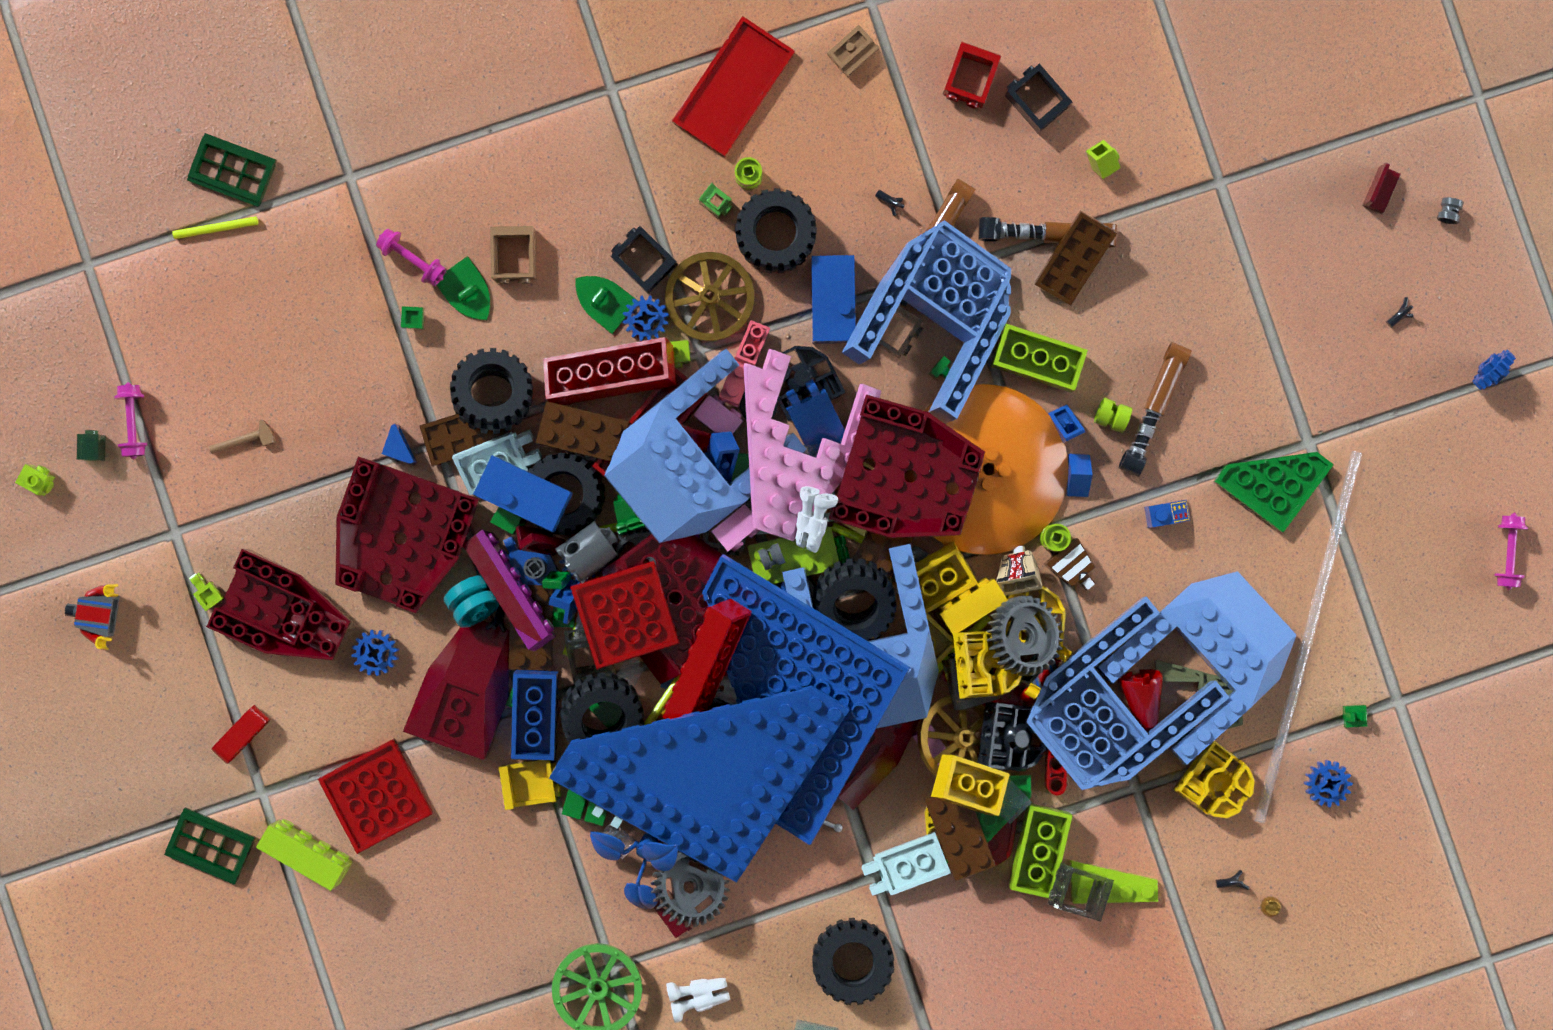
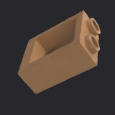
(512, 232)

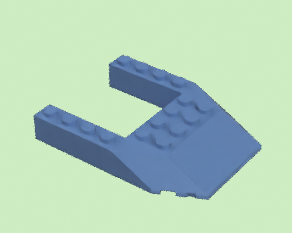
(956, 288)
(665, 471)
(1232, 634)
(911, 648)
(1090, 725)

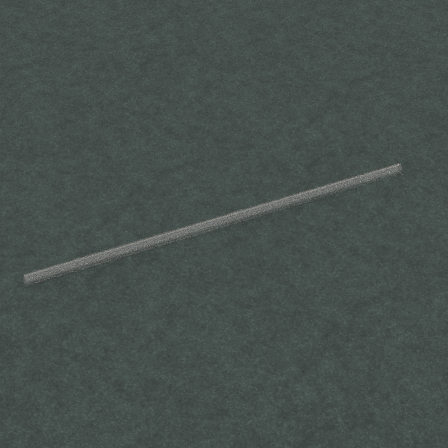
(1308, 637)

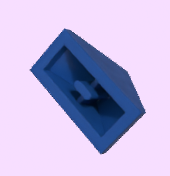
(1066, 423)
(397, 446)
(1079, 475)

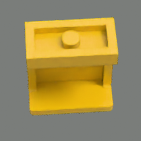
(528, 783)

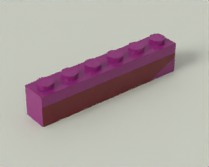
(509, 590)

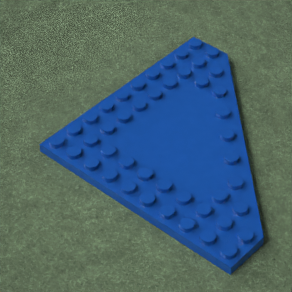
(798, 647)
(707, 776)

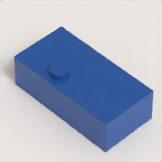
(833, 298)
(523, 493)
(534, 715)

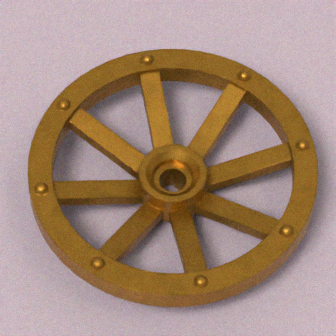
(705, 302)
(955, 737)

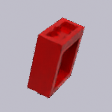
(978, 55)

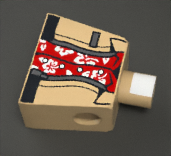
(1018, 572)

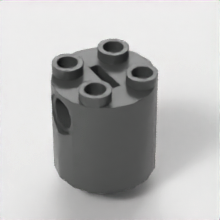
(589, 551)

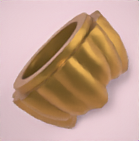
(1270, 906)

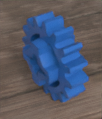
(655, 317)
(1493, 369)
(370, 645)
(1336, 780)

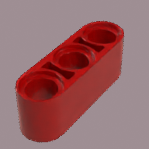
(240, 734)
(1052, 774)

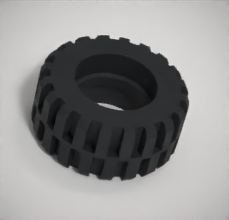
(767, 203)
(491, 364)
(592, 489)
(857, 576)
(599, 690)
(862, 988)

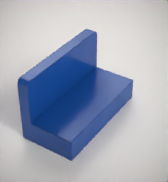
(564, 599)

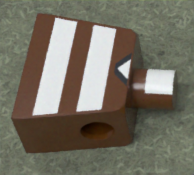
(1072, 565)

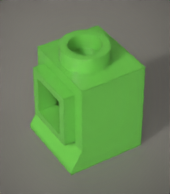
(724, 208)

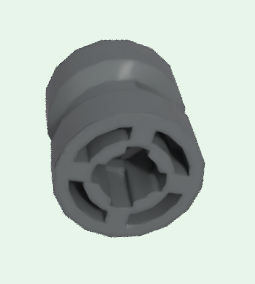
(1450, 210)
(776, 555)
(536, 564)

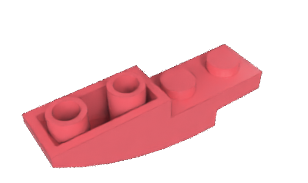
(747, 353)

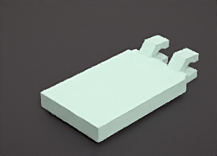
(507, 447)
(908, 865)

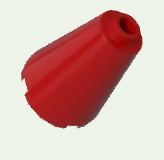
(1143, 695)

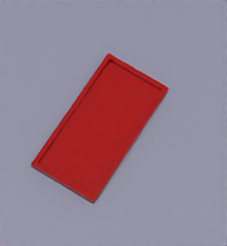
(733, 86)

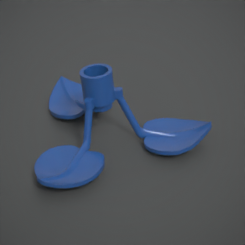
(660, 855)

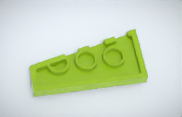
(1126, 886)

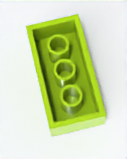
(1039, 358)
(795, 557)
(1039, 850)
(304, 854)

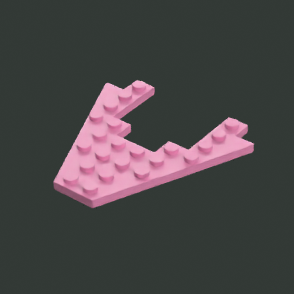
(779, 471)

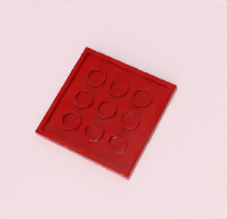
(625, 614)
(375, 796)

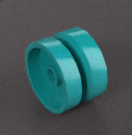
(471, 601)

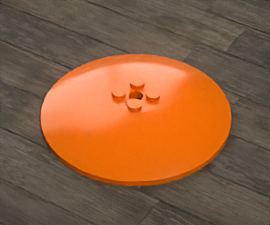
(1027, 473)

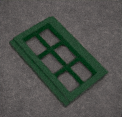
(236, 151)
(219, 828)

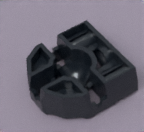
(809, 358)
(1006, 728)

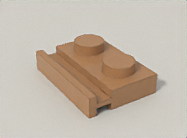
(853, 51)

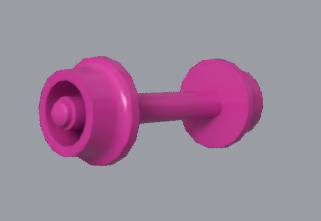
(389, 241)
(128, 393)
(1513, 524)

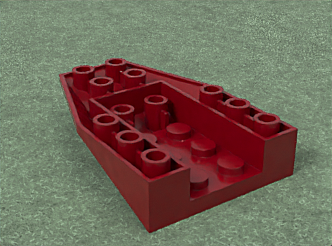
(278, 611)
(464, 692)

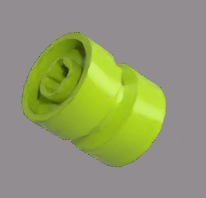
(748, 173)
(1113, 415)
(1055, 537)

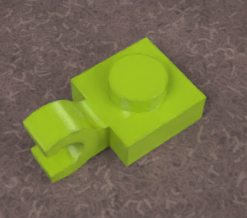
(207, 594)

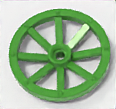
(590, 989)

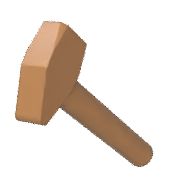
(264, 433)

